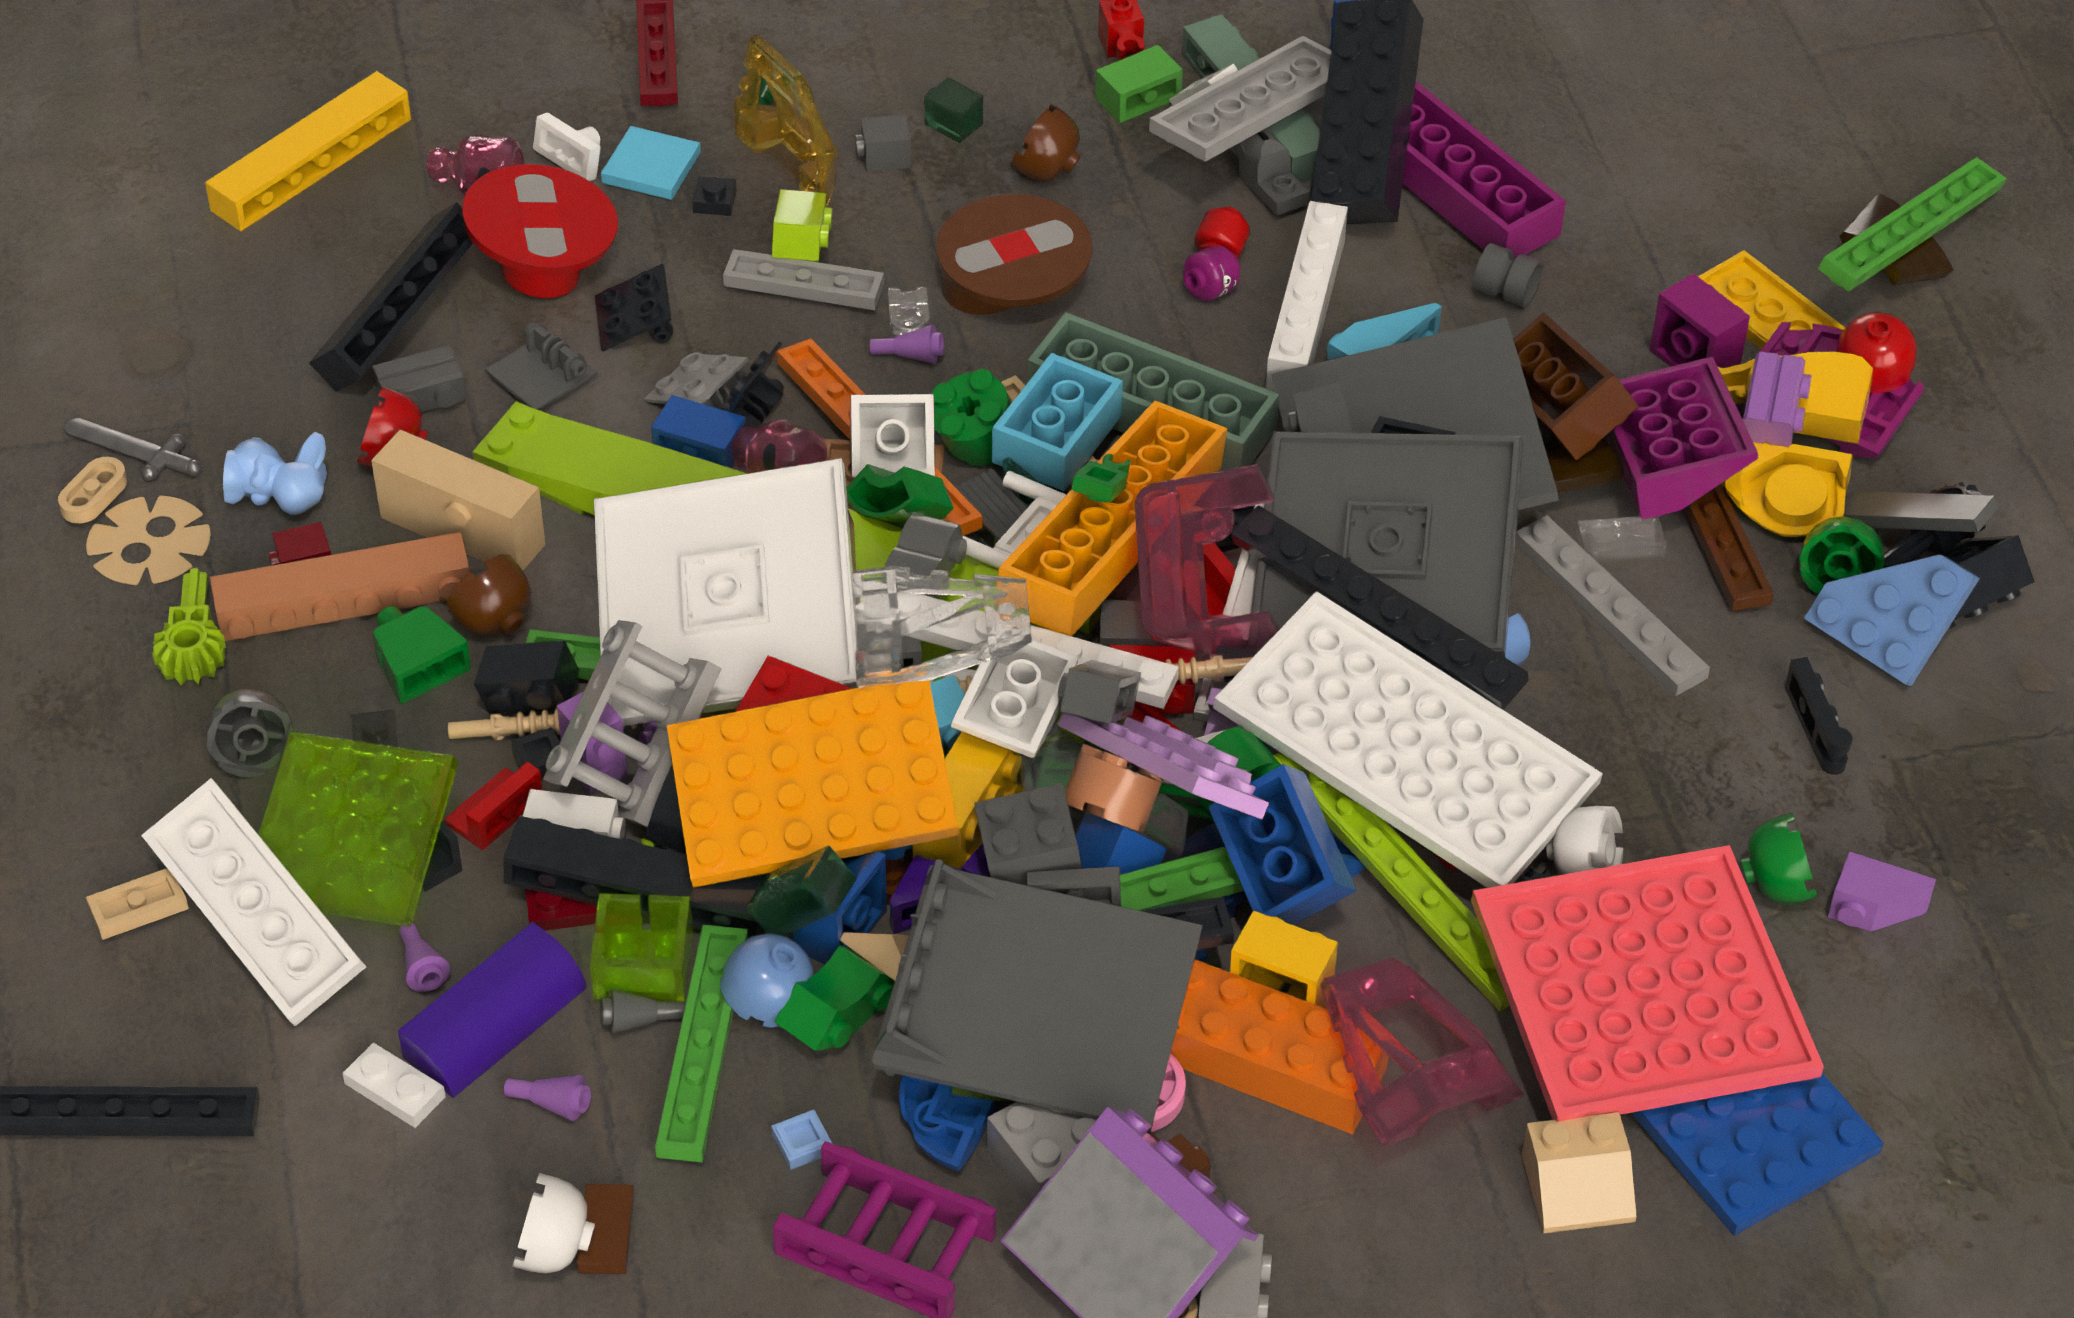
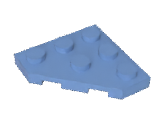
(1894, 612)

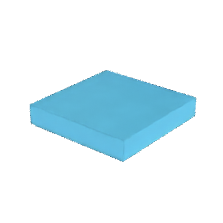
(651, 162)

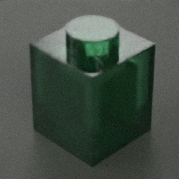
(953, 110)

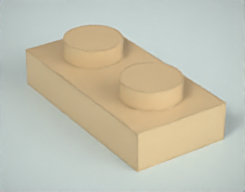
(136, 903)

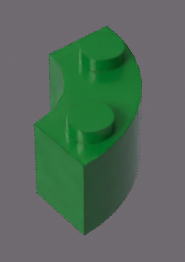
(898, 495)
(835, 1000)

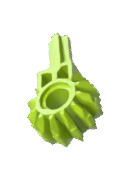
(190, 640)

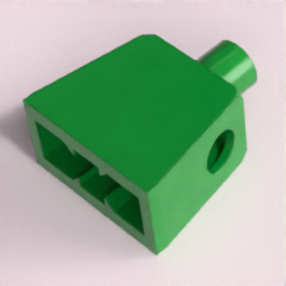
(418, 651)

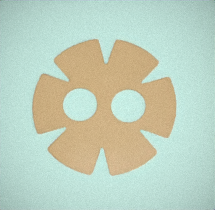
(164, 559)

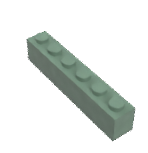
(1218, 44)

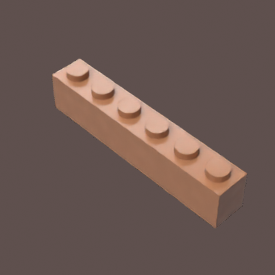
(338, 586)

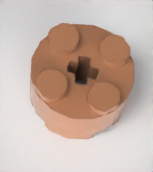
(1112, 788)

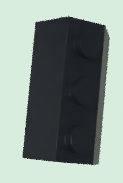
(1998, 564)

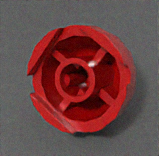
(1885, 345)
(394, 414)

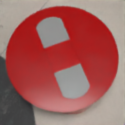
(539, 225)

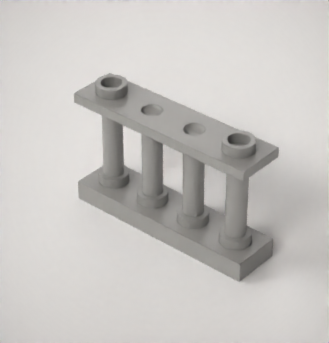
(693, 686)

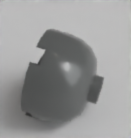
(248, 732)

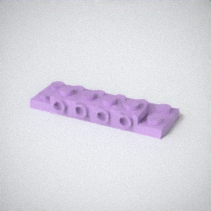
(1174, 758)

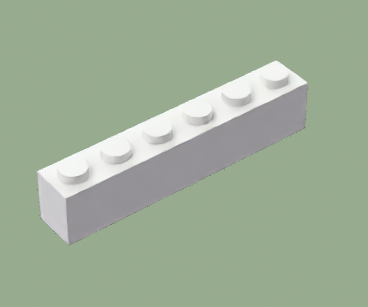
(1308, 289)

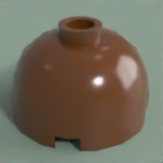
(1049, 146)
(493, 600)

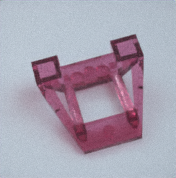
(1426, 1087)

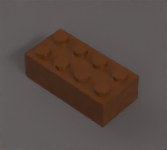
(1569, 388)

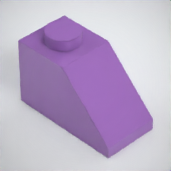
(1878, 894)

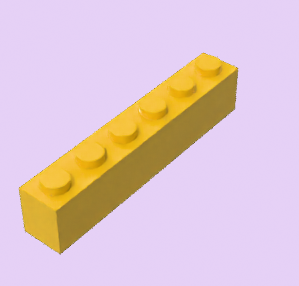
(308, 151)

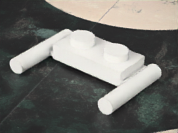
(1045, 501)

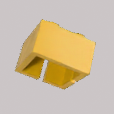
(1281, 953)

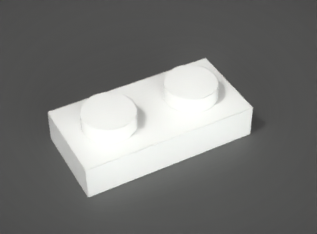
(394, 1085)

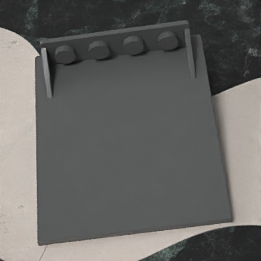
(1037, 996)

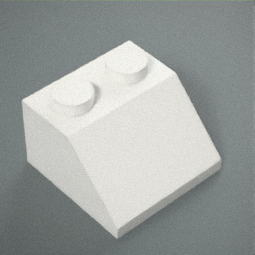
(892, 432)

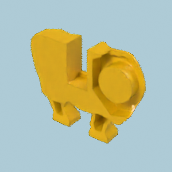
(1800, 484)

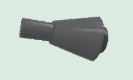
(628, 1010)

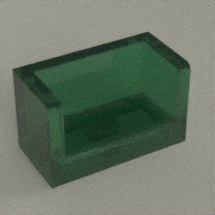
(801, 892)

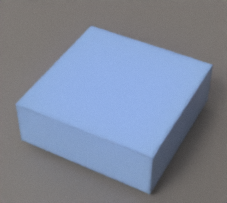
(800, 1139)

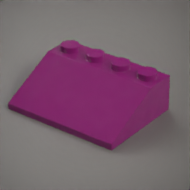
(1679, 437)

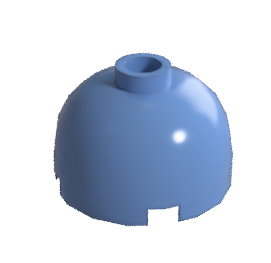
(762, 975)

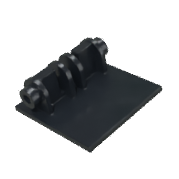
(634, 308)
(756, 393)

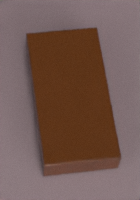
(611, 1211)

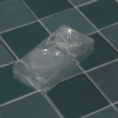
(1621, 538)

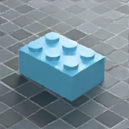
(1058, 420)

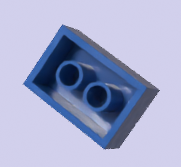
(1289, 855)

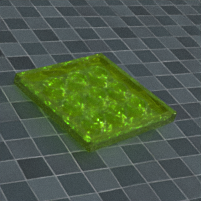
(357, 823)

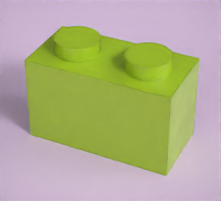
(801, 225)

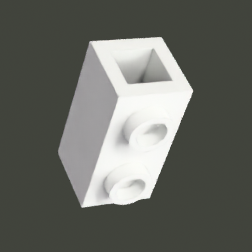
(577, 811)

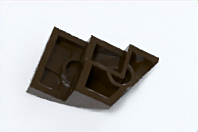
(1920, 264)
(1591, 469)

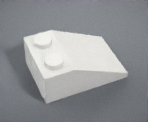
(1015, 698)

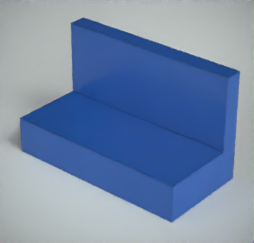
(697, 430)

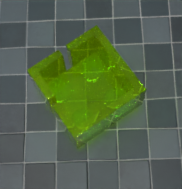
(641, 960)

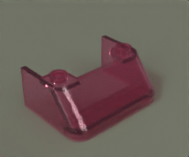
(1171, 529)

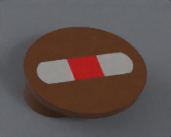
(1011, 253)

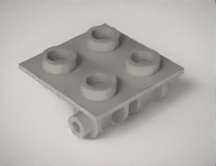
(701, 379)

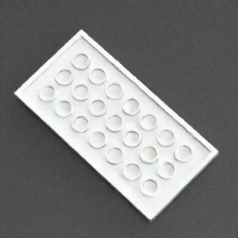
(1408, 742)

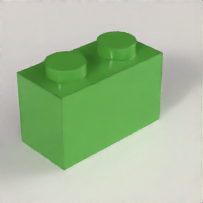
(1138, 83)

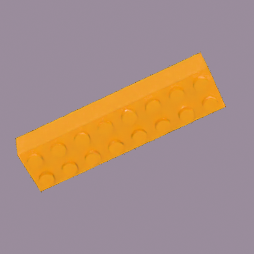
(1092, 545)

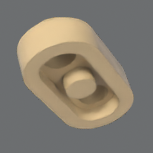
(92, 490)

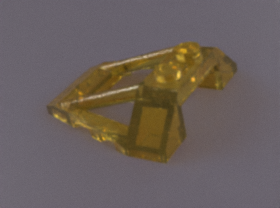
(768, 125)

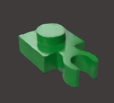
(1102, 481)

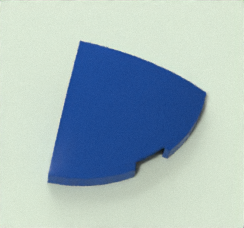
(944, 1123)

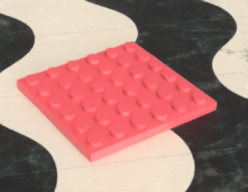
(1645, 985)

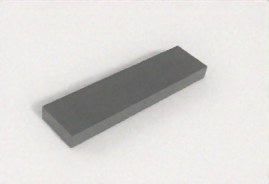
(1921, 510)

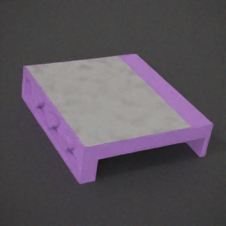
(1126, 1225)

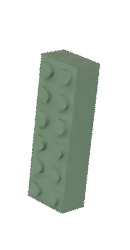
(1164, 377)

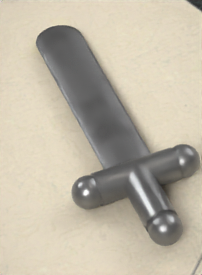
(155, 455)

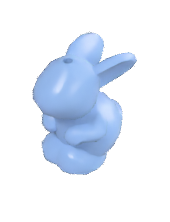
(260, 473)

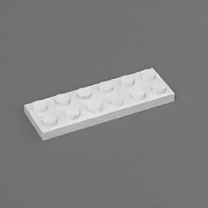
(253, 902)

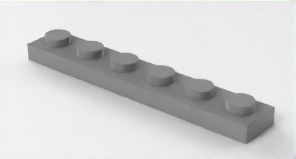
(1612, 605)

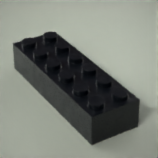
(1368, 108)

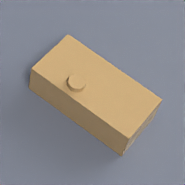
(448, 493)

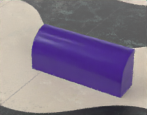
(491, 1009)

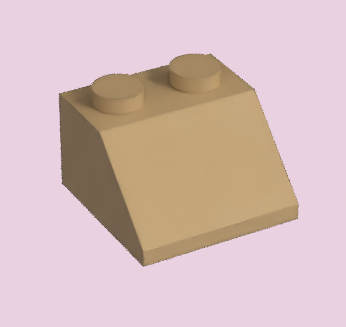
(1580, 1172)

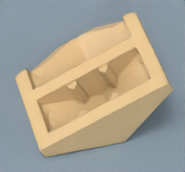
(879, 949)

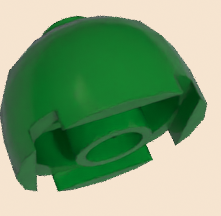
(1838, 551)
(1778, 862)

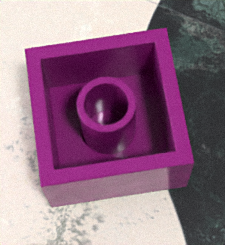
(1698, 324)

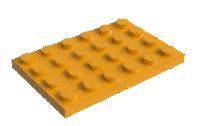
(811, 774)

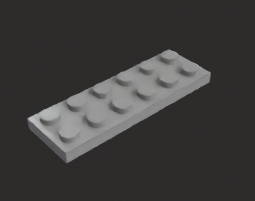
(1246, 100)

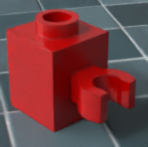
(1121, 28)

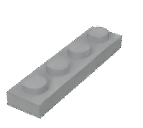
(803, 279)

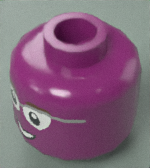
(1211, 273)

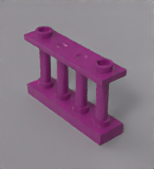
(868, 1269)

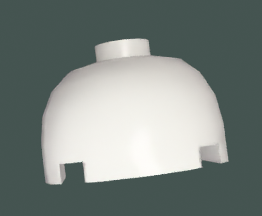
(1586, 840)
(554, 1227)

